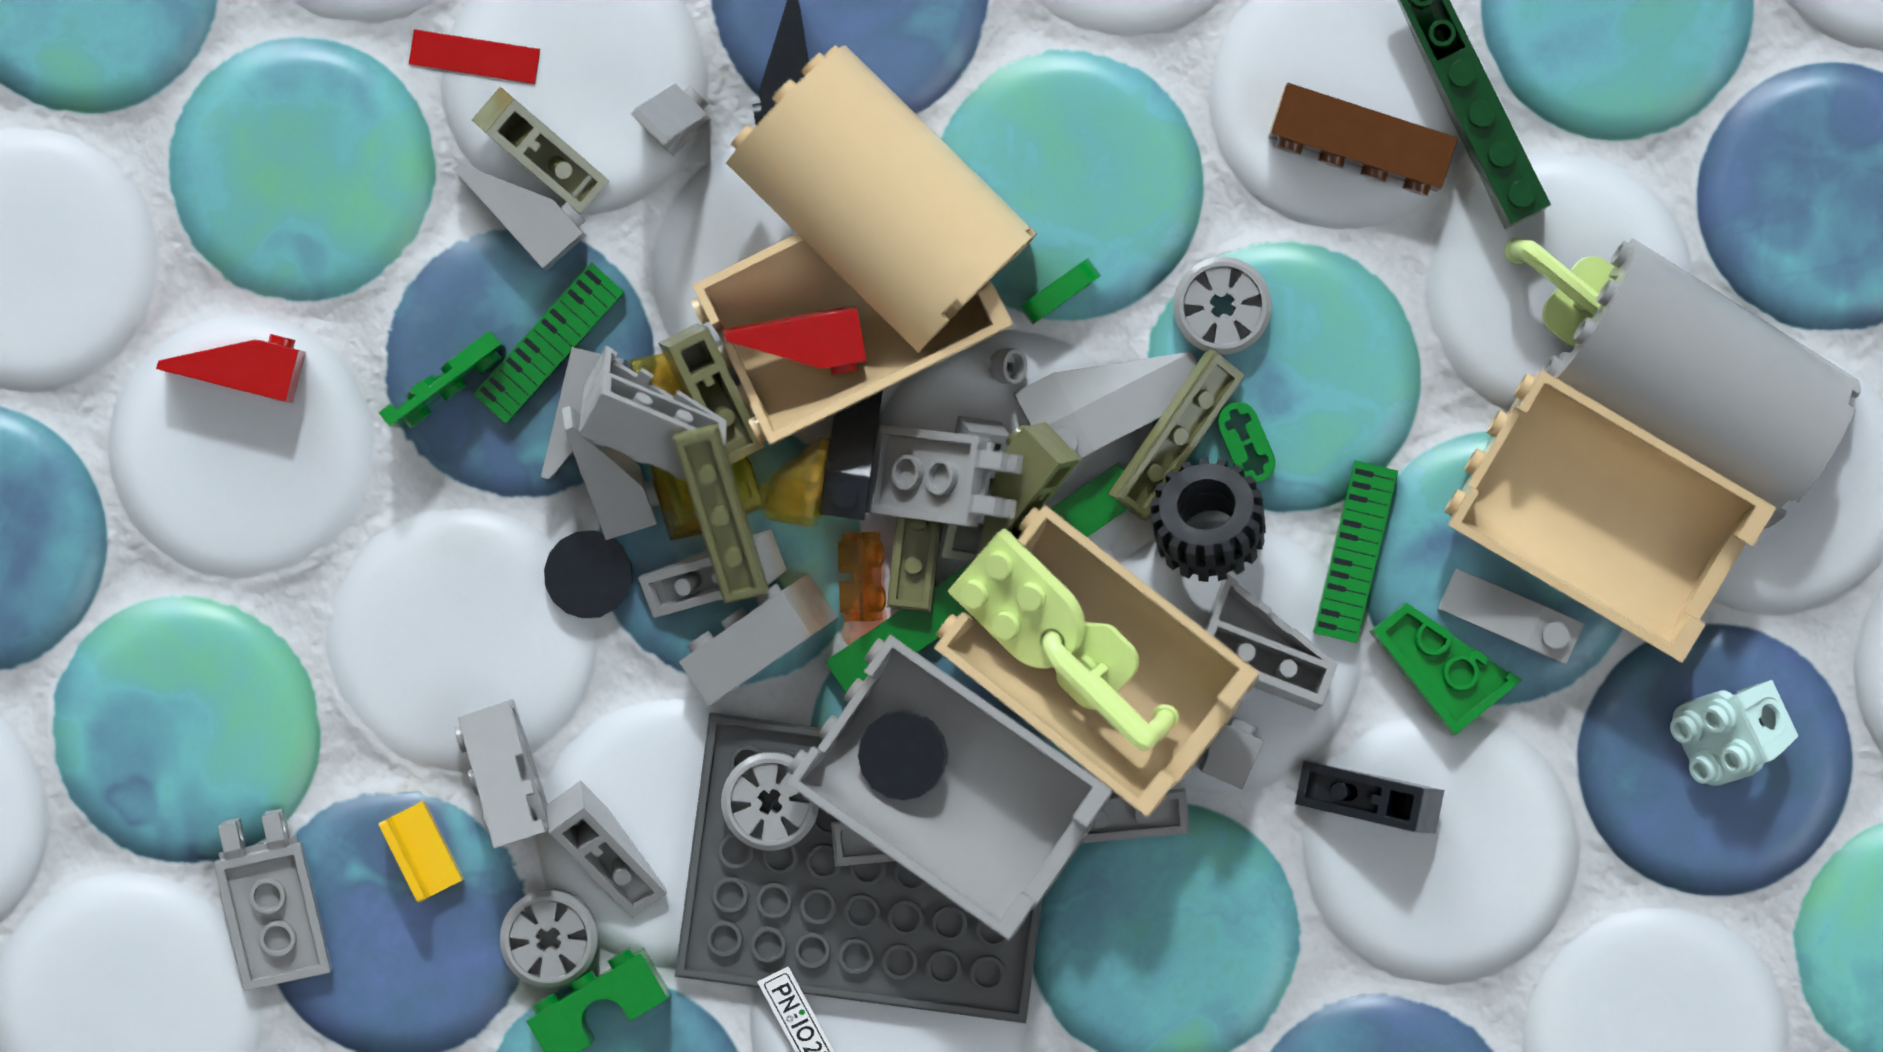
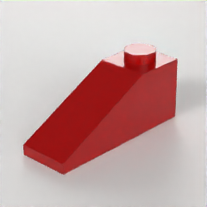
(816, 338)
(247, 366)

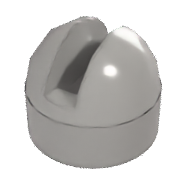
(1017, 368)

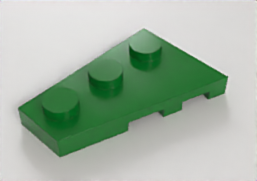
(479, 355)
(1443, 670)

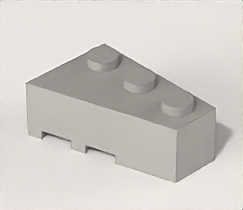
(637, 416)
(756, 638)
(1283, 656)
(503, 773)

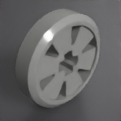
(1222, 277)
(742, 803)
(545, 911)

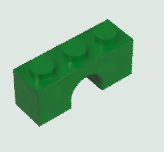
(629, 982)

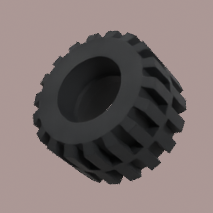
(1206, 489)

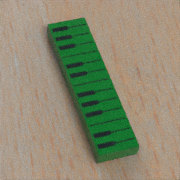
(549, 343)
(1355, 551)

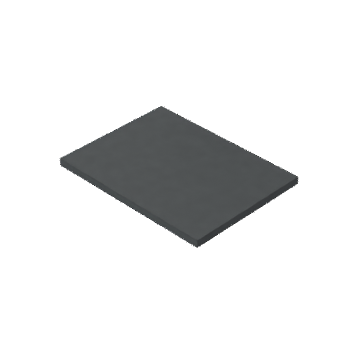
(840, 929)

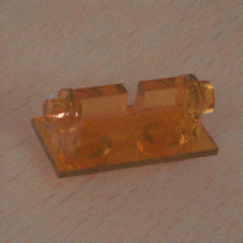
(865, 596)

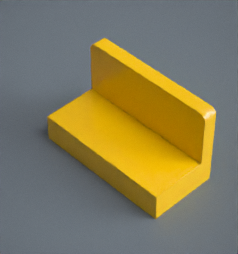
(421, 851)

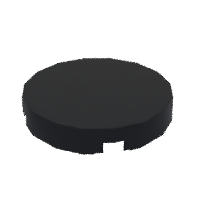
(588, 574)
(902, 755)

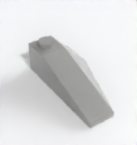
(1105, 401)

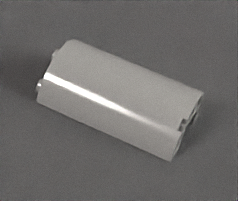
(1709, 378)
(996, 819)

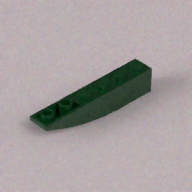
(1475, 110)

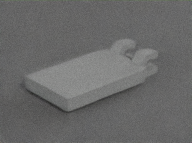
(937, 476)
(270, 905)

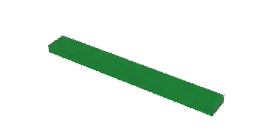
(1084, 510)

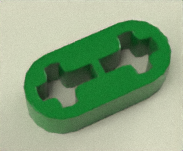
(1060, 291)
(1256, 437)

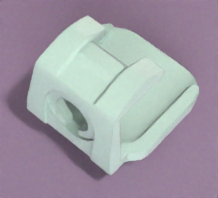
(1725, 733)

